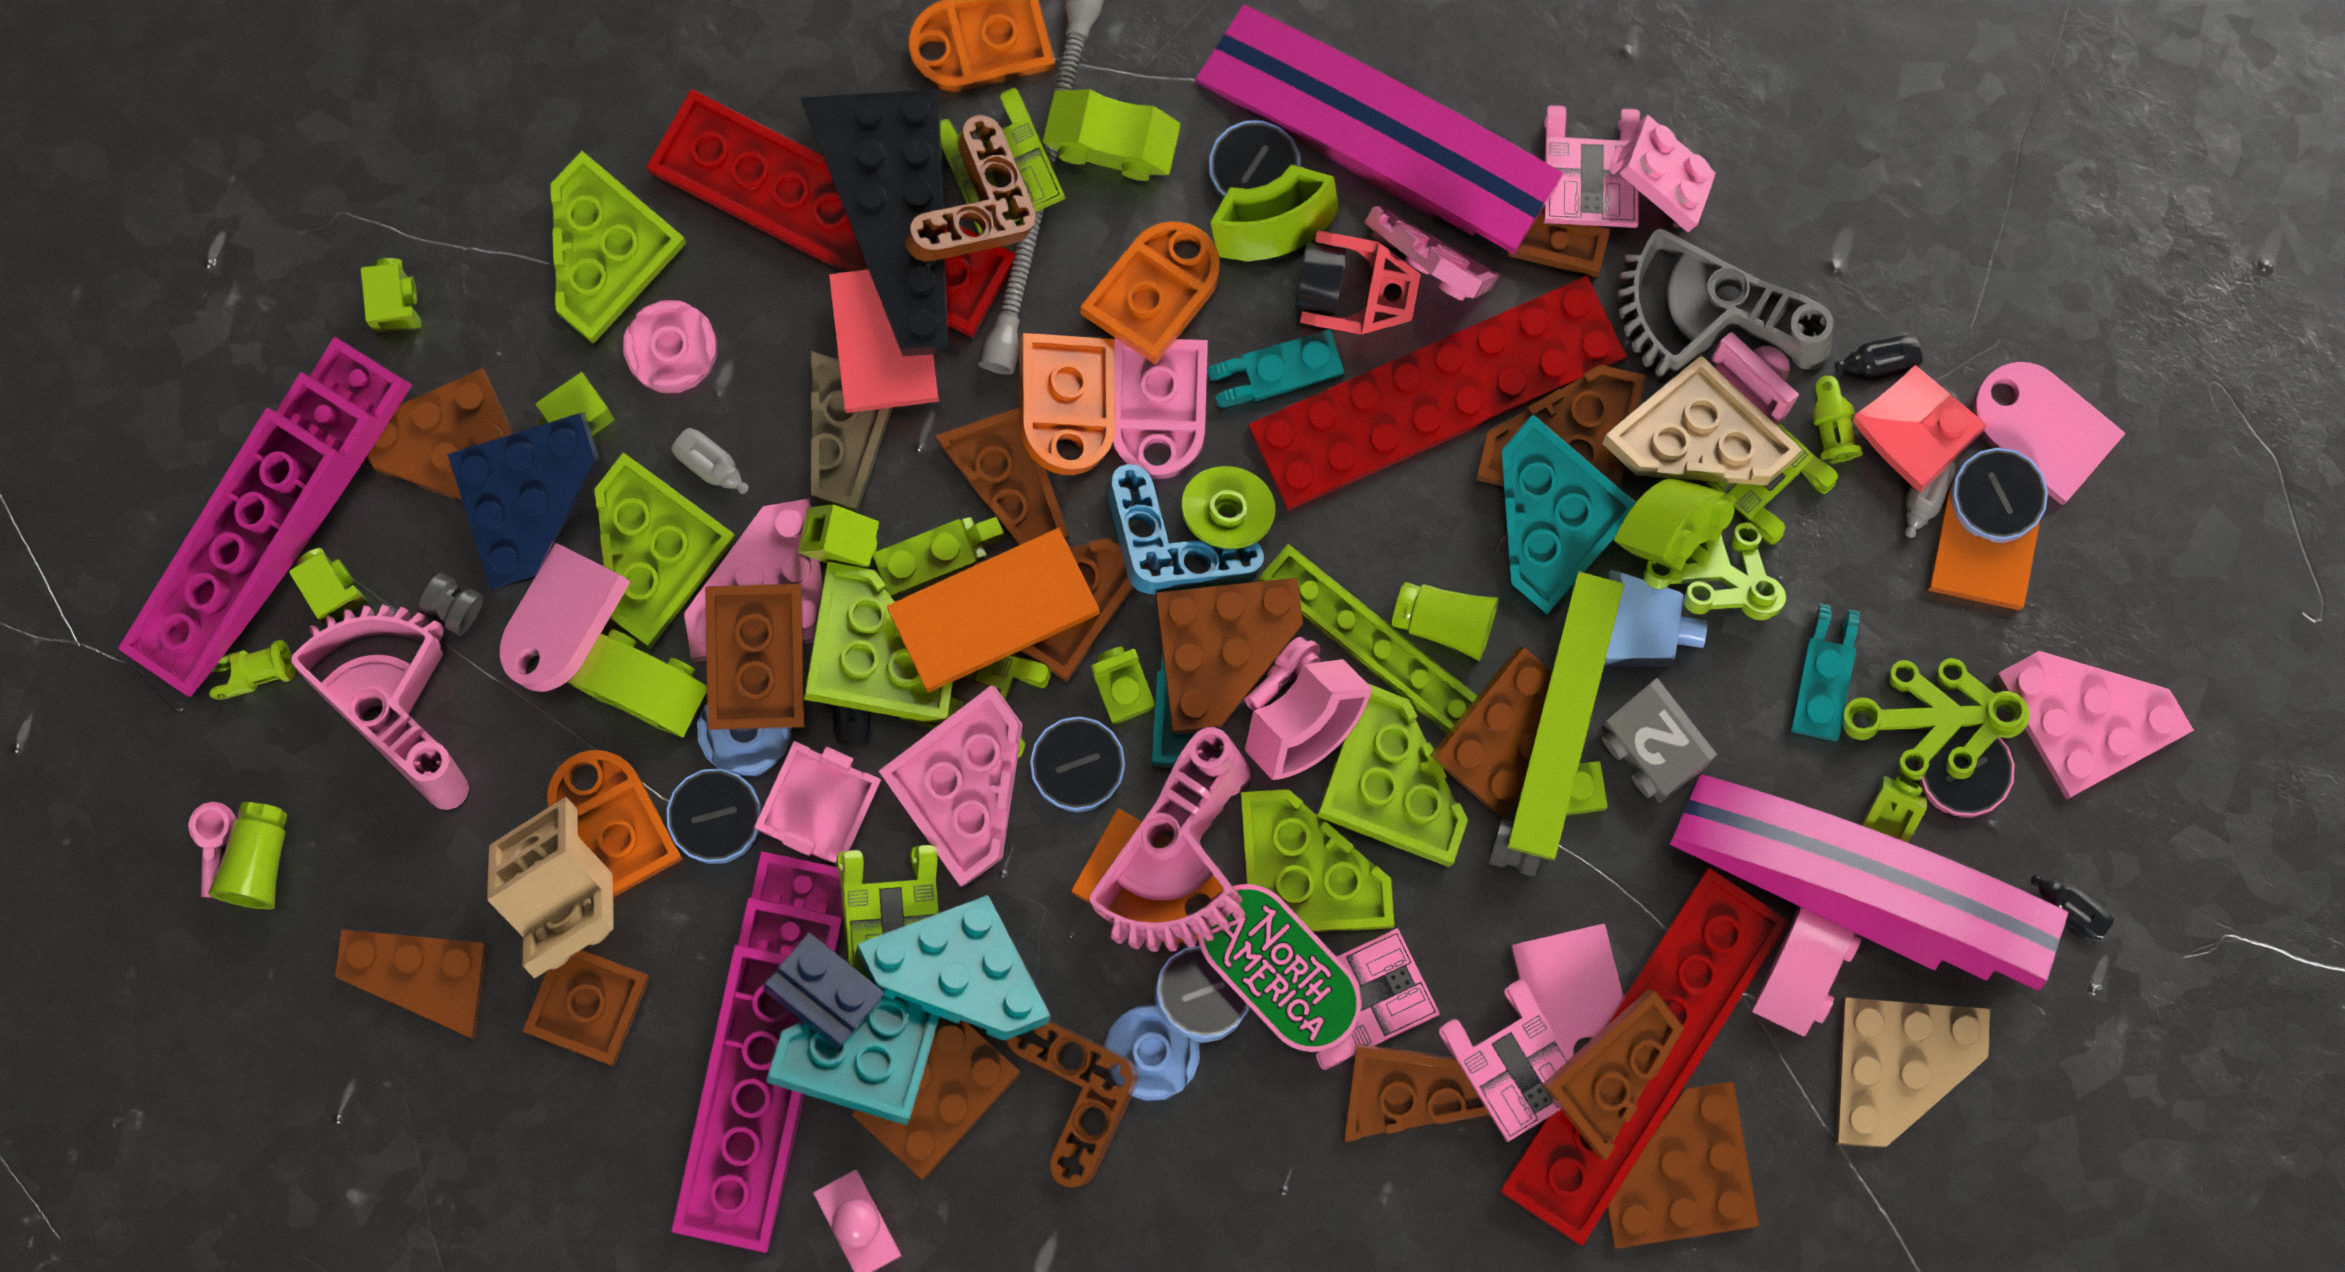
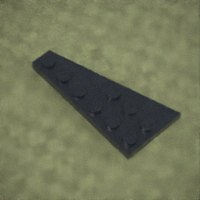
(886, 173)

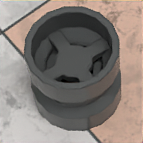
(449, 603)
(1501, 856)

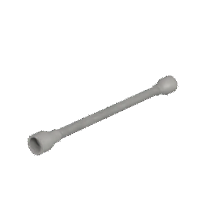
(1001, 345)

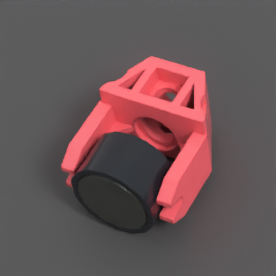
(1322, 280)

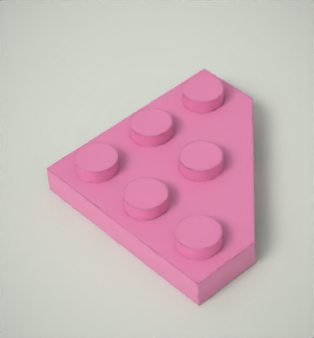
(1459, 272)
(764, 557)
(2091, 718)
(962, 783)

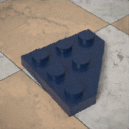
(523, 493)

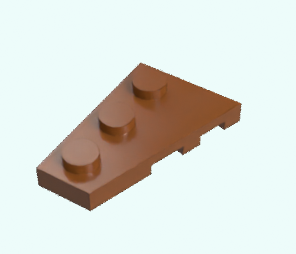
(1005, 475)
(418, 973)
(1610, 1072)
(1406, 1091)

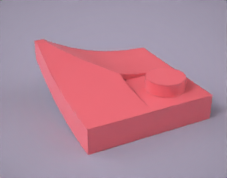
(1918, 428)

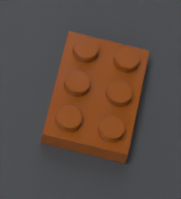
(755, 657)
(1497, 732)
(955, 1091)

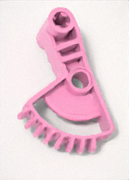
(395, 687)
(1192, 797)

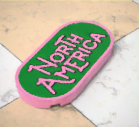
(1285, 972)

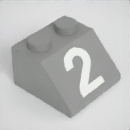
(1657, 742)

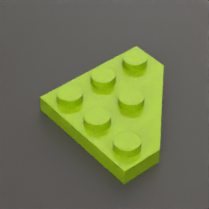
(603, 246)
(656, 544)
(860, 655)
(1392, 786)
(1312, 866)

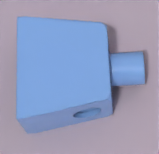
(1650, 625)

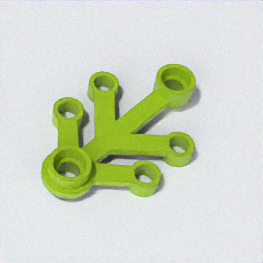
(1713, 565)
(1943, 716)

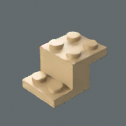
(550, 888)

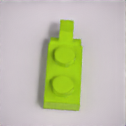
(936, 554)

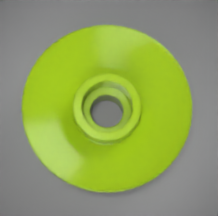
(1232, 492)

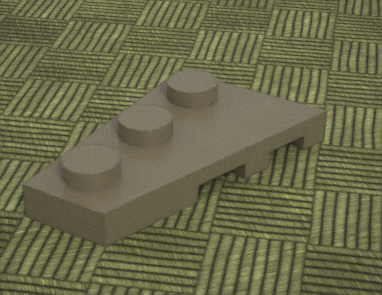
(841, 442)

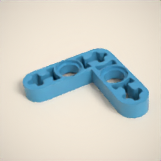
(1157, 549)

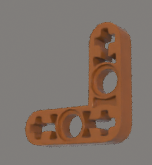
(992, 206)
(1093, 1094)

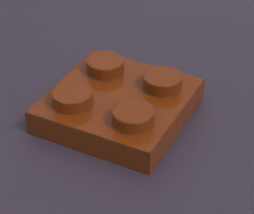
(587, 1006)

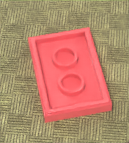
(869, 357)

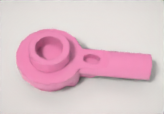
(1285, 670)
(210, 829)

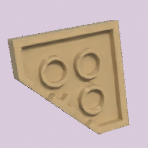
(1702, 432)
(1901, 1063)

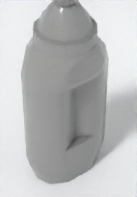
(707, 460)
(1926, 505)

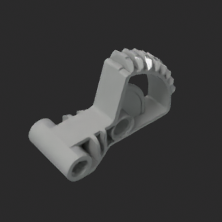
(1762, 310)

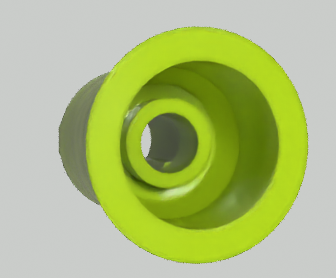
(1446, 617)
(251, 858)

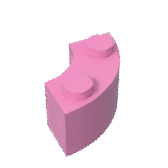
(1307, 719)
(1804, 971)

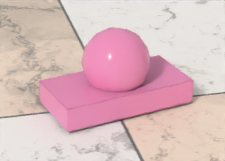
(1757, 375)
(857, 1223)

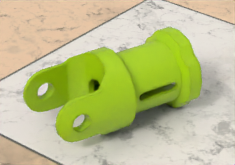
(1834, 412)
(254, 669)

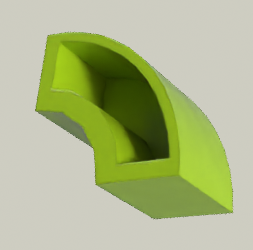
(1111, 133)
(1275, 216)
(1674, 520)
(640, 683)

